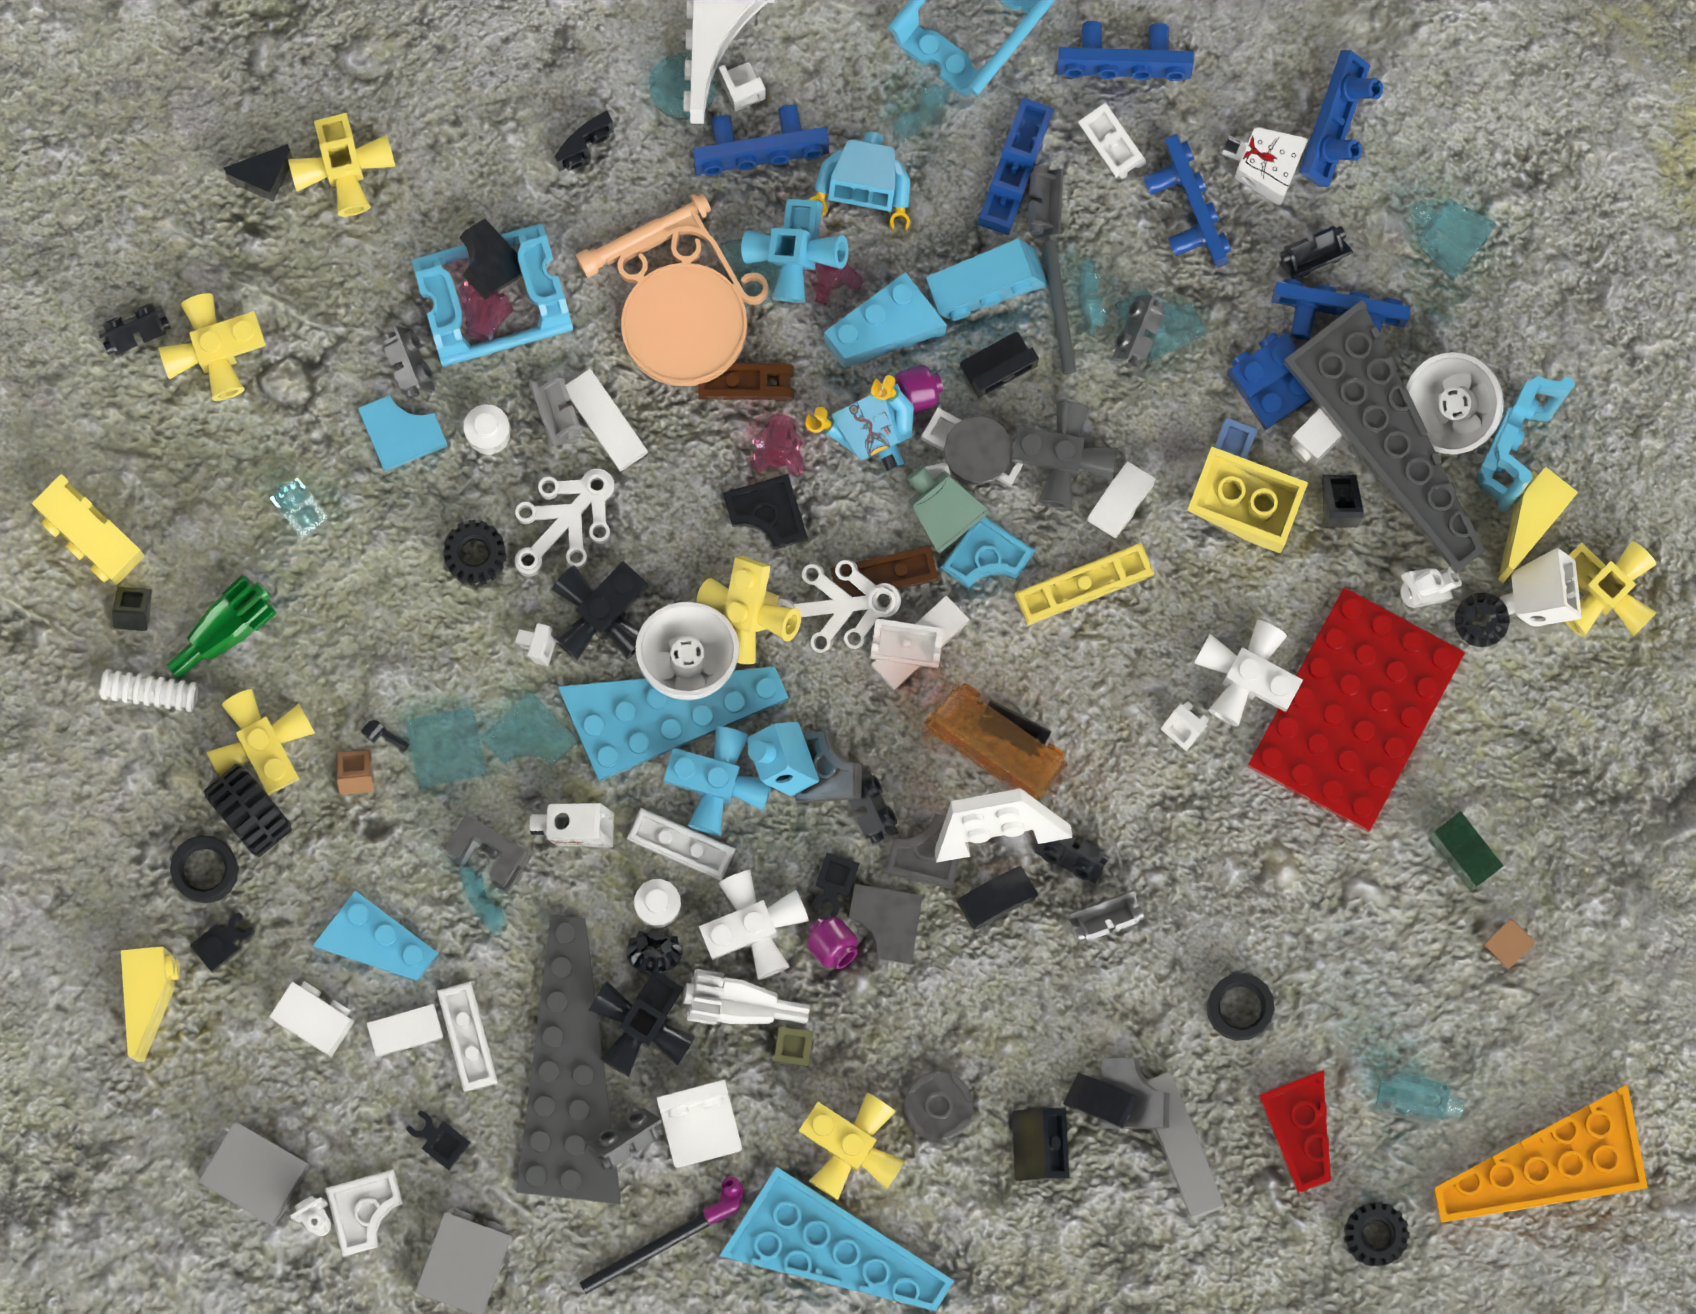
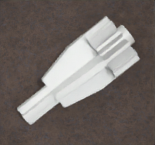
(735, 1001)

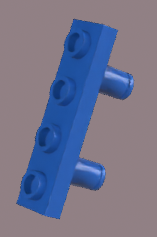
(1135, 63)
(1335, 116)
(772, 149)
(1181, 174)
(1327, 300)

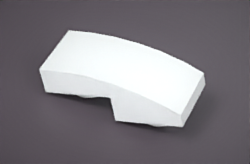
(1121, 499)

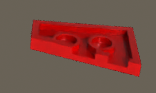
(1300, 1129)

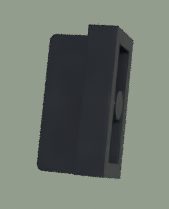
(999, 364)
(1040, 1144)

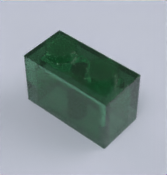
(1465, 851)

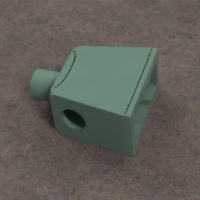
(944, 507)

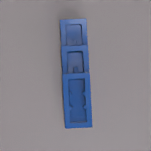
(1015, 165)

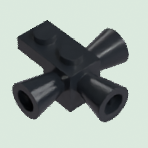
(600, 610)
(642, 1022)

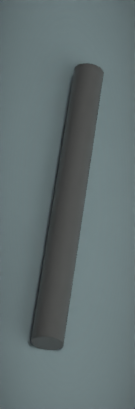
(1059, 307)

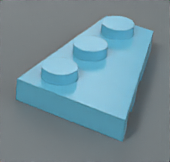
(374, 938)

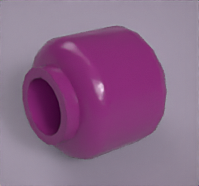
(920, 386)
(832, 942)

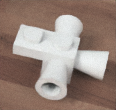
(1249, 673)
(752, 925)

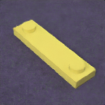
(1084, 584)

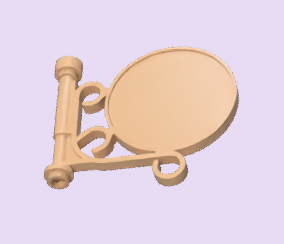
(683, 318)

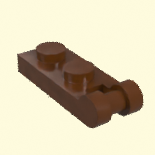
(749, 382)

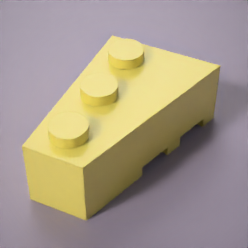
(87, 531)

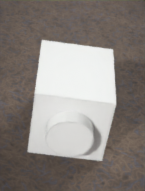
(1315, 438)

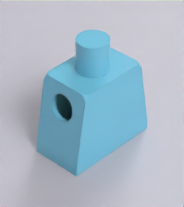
(783, 758)

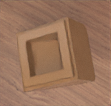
(354, 772)
(1509, 943)

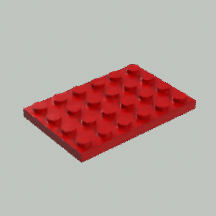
(1357, 709)

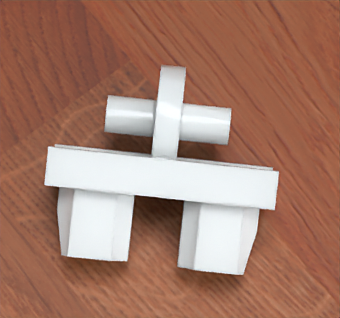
(1428, 586)

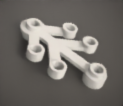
(567, 517)
(844, 604)

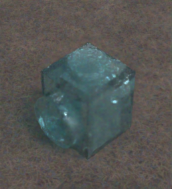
(298, 507)

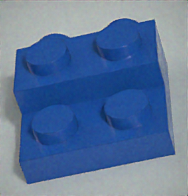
(1267, 382)

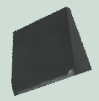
(131, 608)

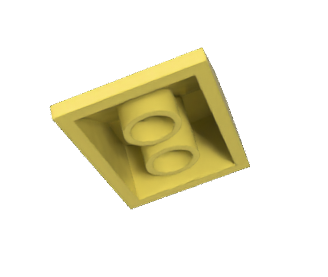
(1247, 499)
(1533, 515)
(147, 990)

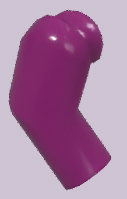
(729, 1201)

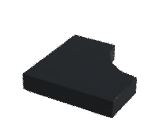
(492, 260)
(768, 508)

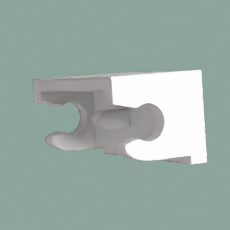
(1112, 141)
(907, 643)

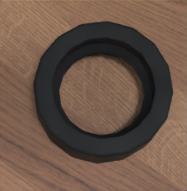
(189, 847)
(1258, 987)

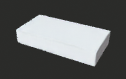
(405, 1030)

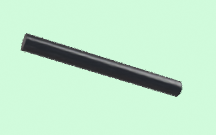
(644, 1254)

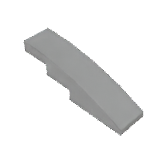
(1185, 1154)

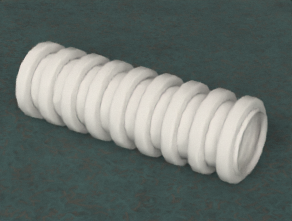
(148, 690)

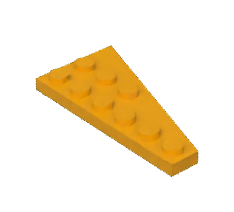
(1571, 1160)

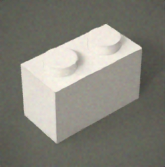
(312, 1018)

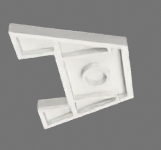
(996, 815)

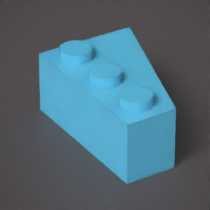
(987, 279)
(885, 322)

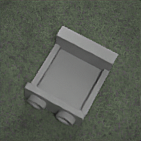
(253, 1173)
(464, 1262)

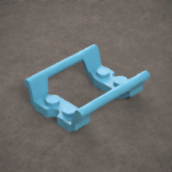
(955, 65)
(447, 316)
(1510, 437)

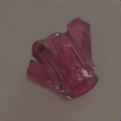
(832, 278)
(483, 315)
(778, 446)

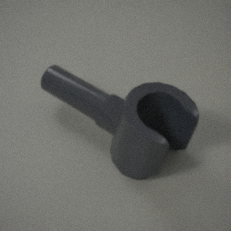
(375, 729)

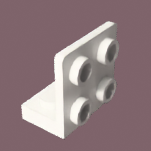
(699, 1124)

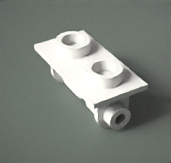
(313, 1215)

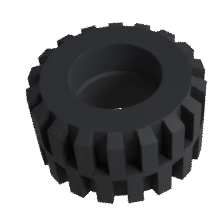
(248, 810)

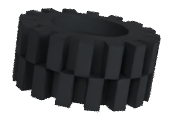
(474, 573)
(1391, 1218)

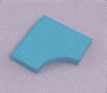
(400, 435)
(985, 552)

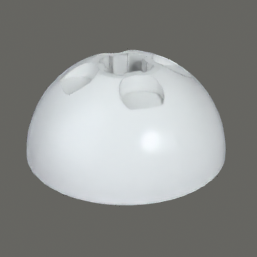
(1439, 395)
(682, 636)

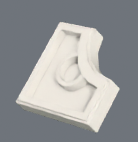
(361, 1207)

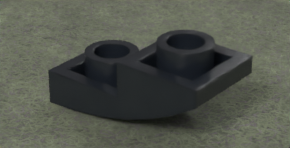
(575, 149)
(997, 897)
(1100, 1100)

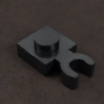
(836, 879)
(218, 946)
(443, 1142)

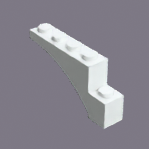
(712, 32)

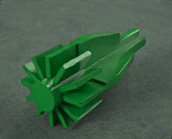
(225, 624)

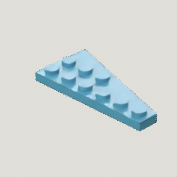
(635, 723)
(816, 1240)

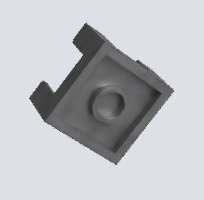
(470, 834)

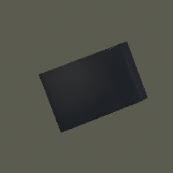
(261, 173)
(1341, 501)

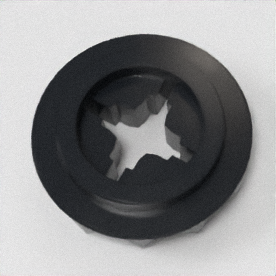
(1496, 627)
(651, 960)

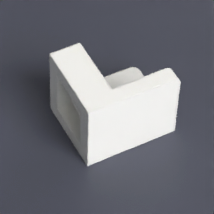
(741, 86)

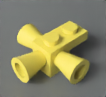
(342, 163)
(213, 346)
(1608, 588)
(750, 606)
(261, 741)
(851, 1145)

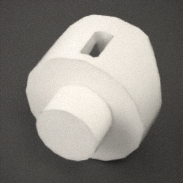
(487, 429)
(657, 903)

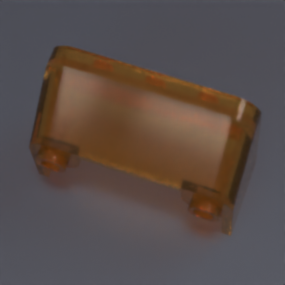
(995, 743)

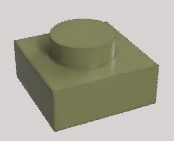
(793, 1046)

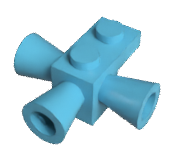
(795, 248)
(716, 780)

